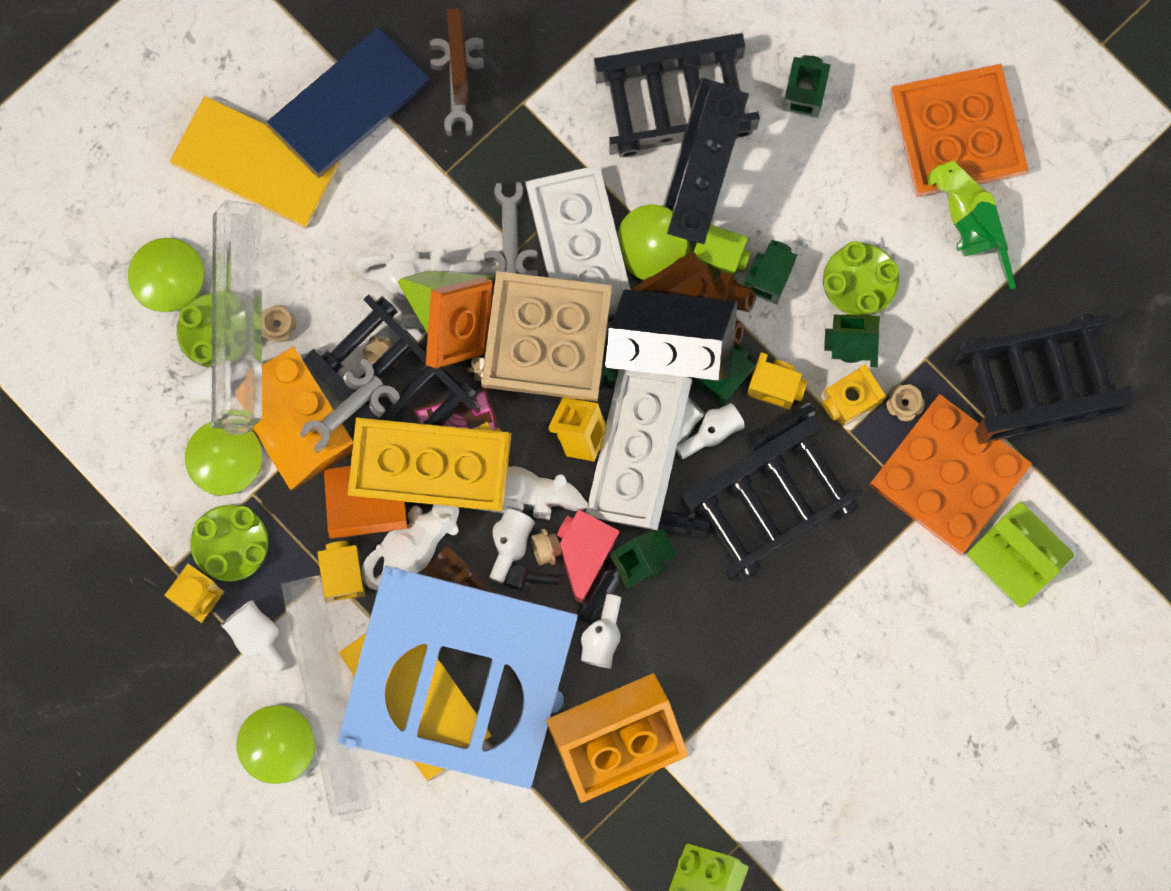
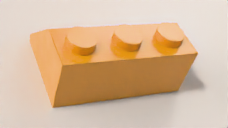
(288, 403)
(617, 737)

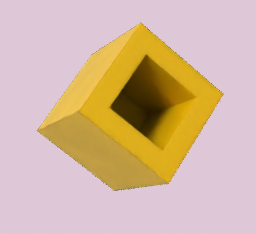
(341, 572)

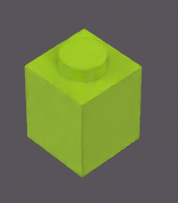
(724, 251)

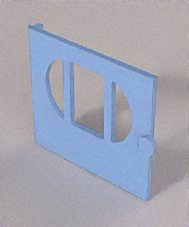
(440, 613)

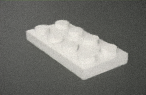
(578, 230)
(638, 448)

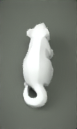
(407, 264)
(531, 492)
(412, 547)

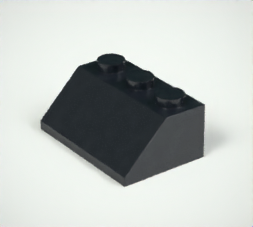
(672, 335)

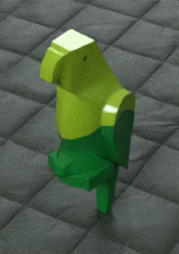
(972, 214)

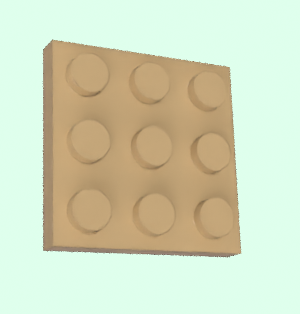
(546, 336)

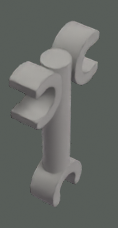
(458, 112)
(510, 260)
(366, 389)

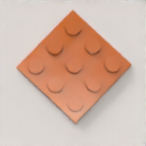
(959, 120)
(948, 477)

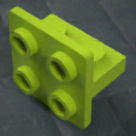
(1020, 554)
(707, 871)

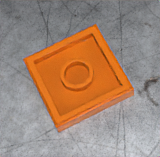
(458, 322)
(358, 515)

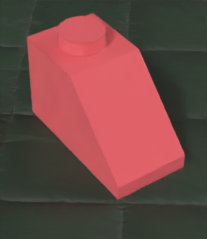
(584, 550)

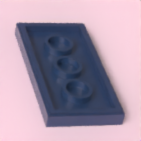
(348, 102)

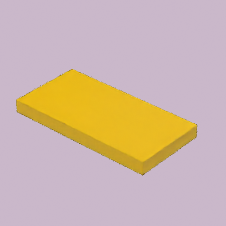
(249, 162)
(429, 464)
(446, 712)

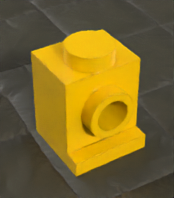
(776, 383)
(846, 411)
(579, 428)
(194, 593)

